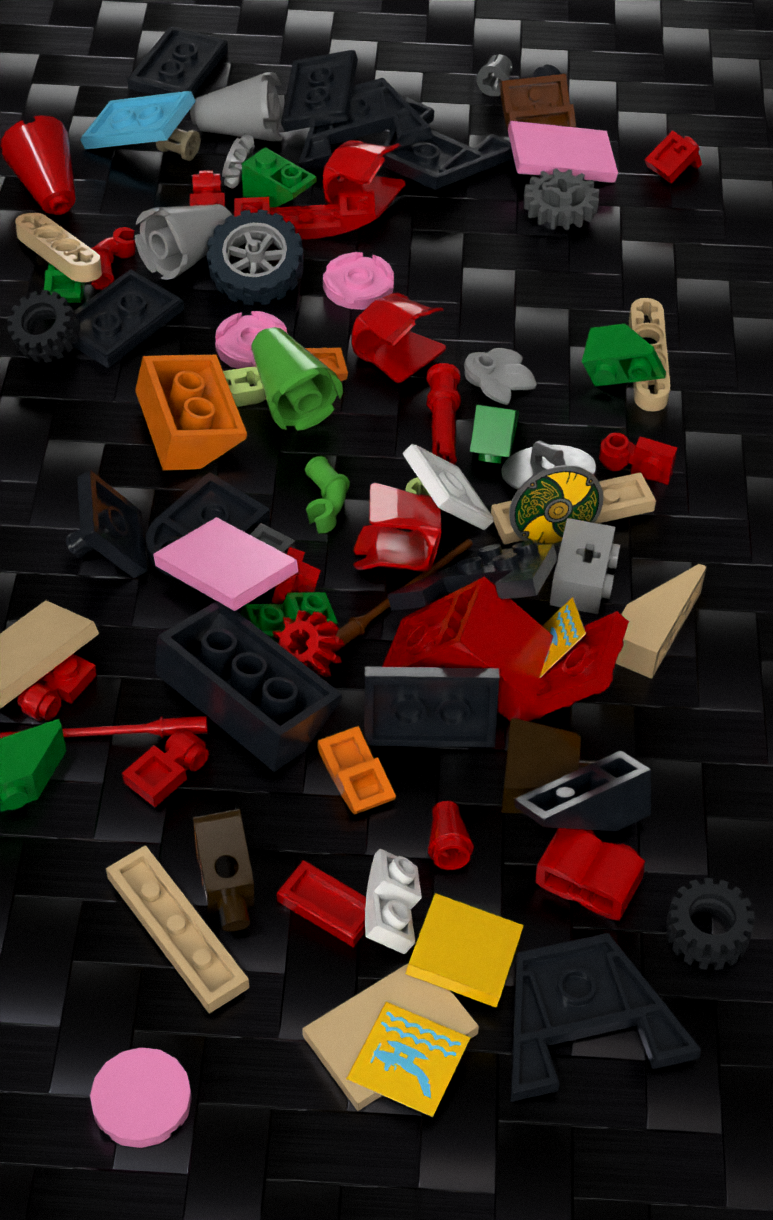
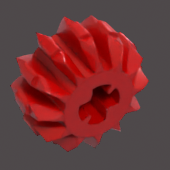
(317, 635)

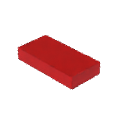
(325, 902)

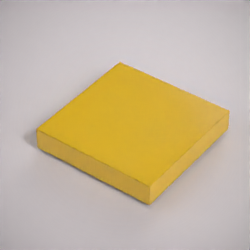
(464, 950)

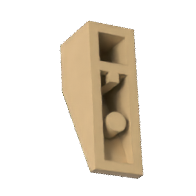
(657, 620)

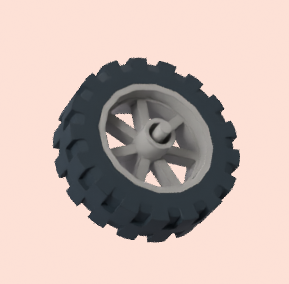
(252, 229)

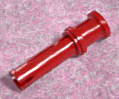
(443, 402)

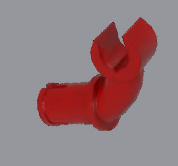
(119, 244)

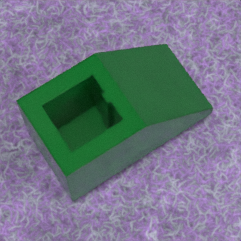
(274, 177)
(620, 356)

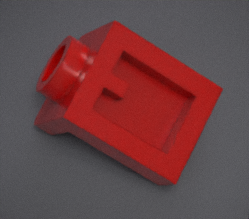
(674, 156)

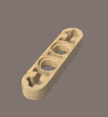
(58, 247)
(656, 331)

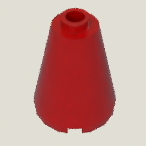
(42, 161)

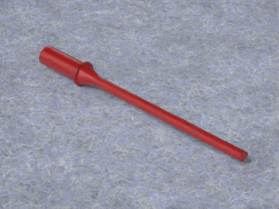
(160, 727)

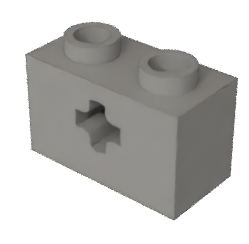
(583, 565)

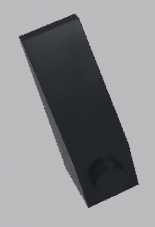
(596, 797)

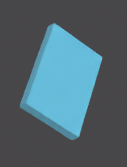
(138, 120)

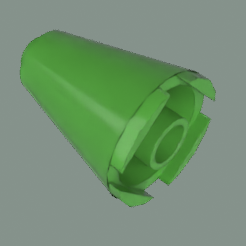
(294, 380)

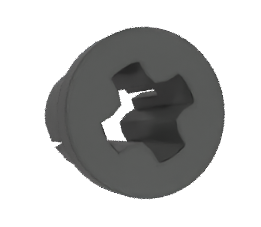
(491, 74)

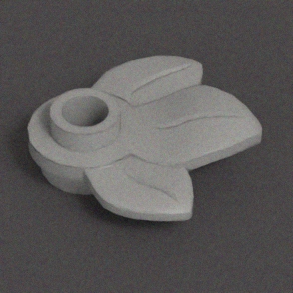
(498, 373)

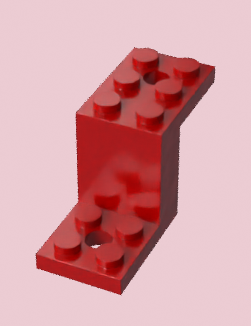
(490, 632)

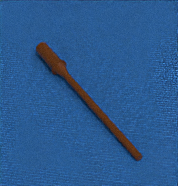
(357, 625)

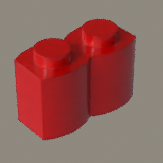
(590, 871)

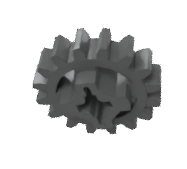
(561, 199)

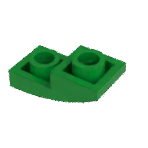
(270, 616)

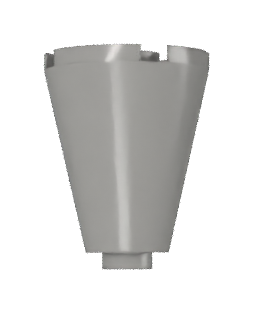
(242, 108)
(177, 236)

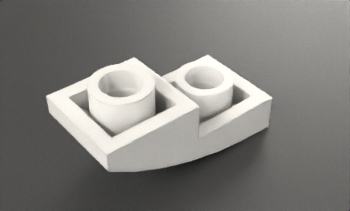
(389, 899)

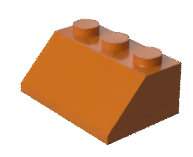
(188, 409)

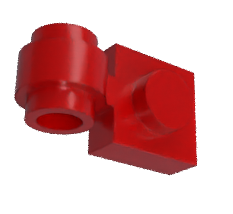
(207, 189)
(648, 456)
(63, 682)
(160, 773)

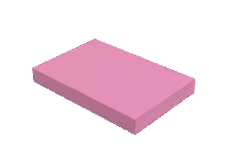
(562, 148)
(226, 563)

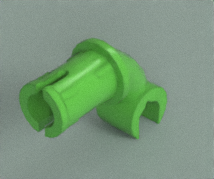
(333, 490)

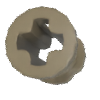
(179, 143)

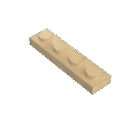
(621, 495)
(178, 929)

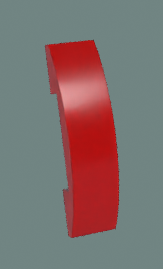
(319, 220)

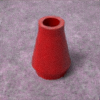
(449, 839)

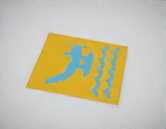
(566, 632)
(408, 1059)

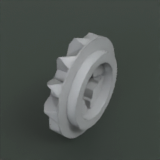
(239, 152)

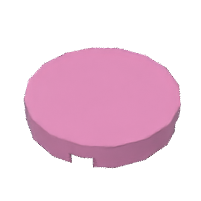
(357, 280)
(236, 336)
(141, 1097)

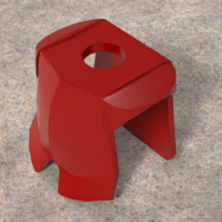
(357, 166)
(386, 340)
(393, 547)

